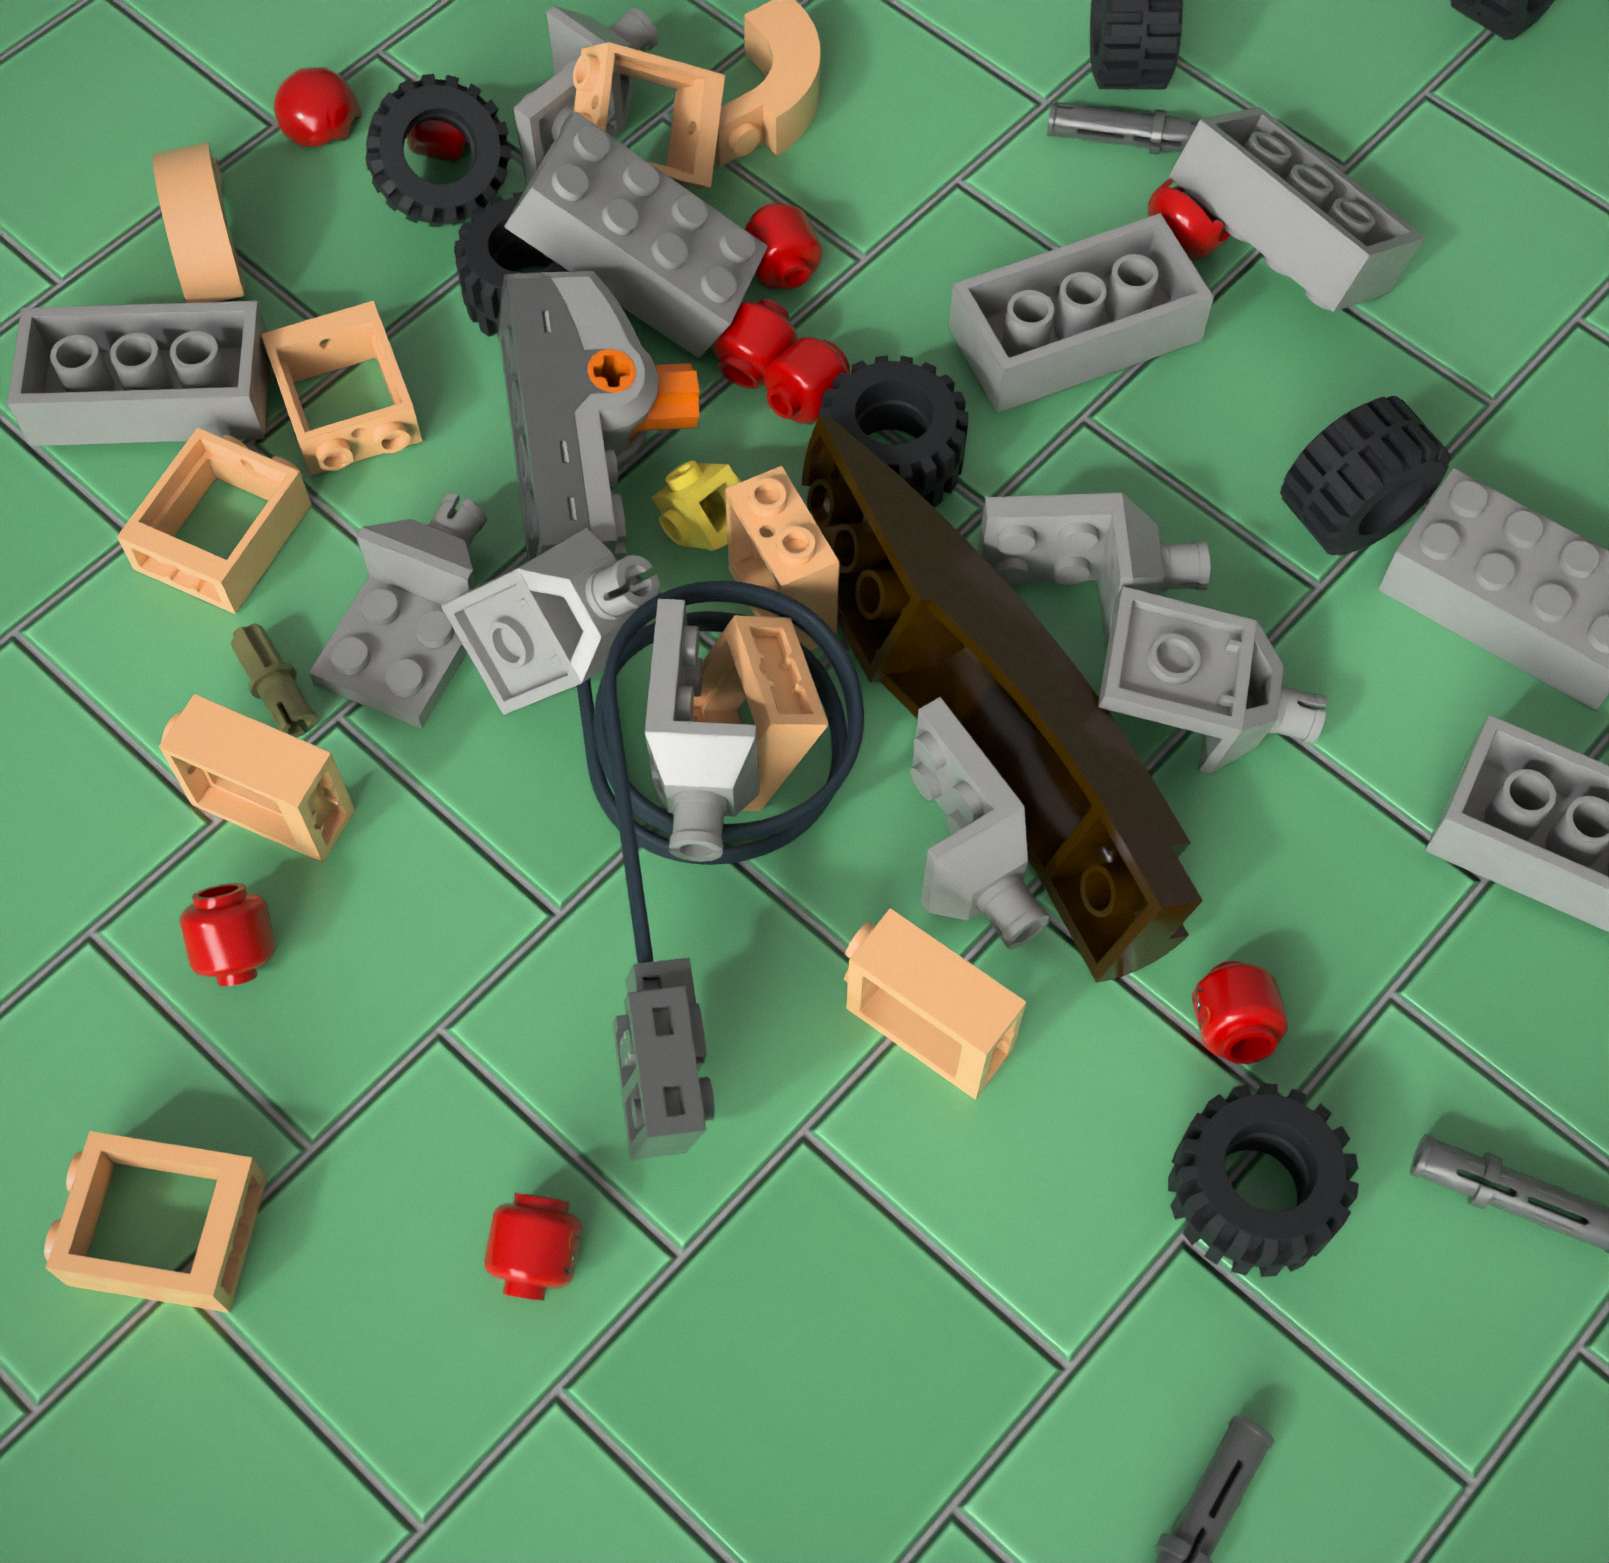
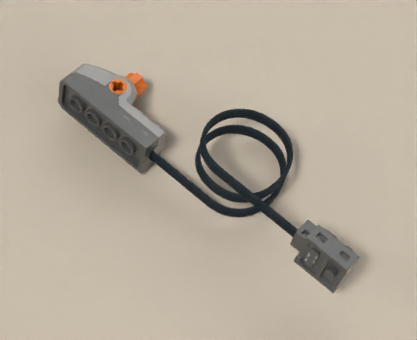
(577, 412)

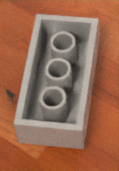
(1295, 208)
(640, 233)
(1079, 312)
(140, 373)
(1509, 585)
(1530, 820)

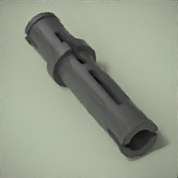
(1120, 127)
(1440, 1163)
(1216, 1494)

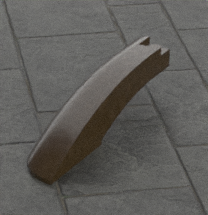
(946, 625)

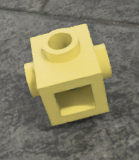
(696, 504)

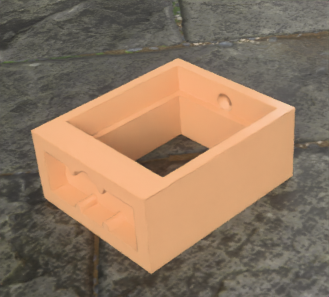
(694, 112)
(353, 338)
(151, 530)
(781, 546)
(766, 665)
(257, 777)
(931, 1002)
(222, 1241)

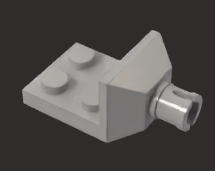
(548, 109)
(1087, 540)
(549, 619)
(395, 640)
(1203, 676)
(695, 766)
(987, 853)

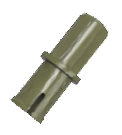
(272, 680)

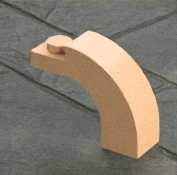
(782, 107)
(197, 224)

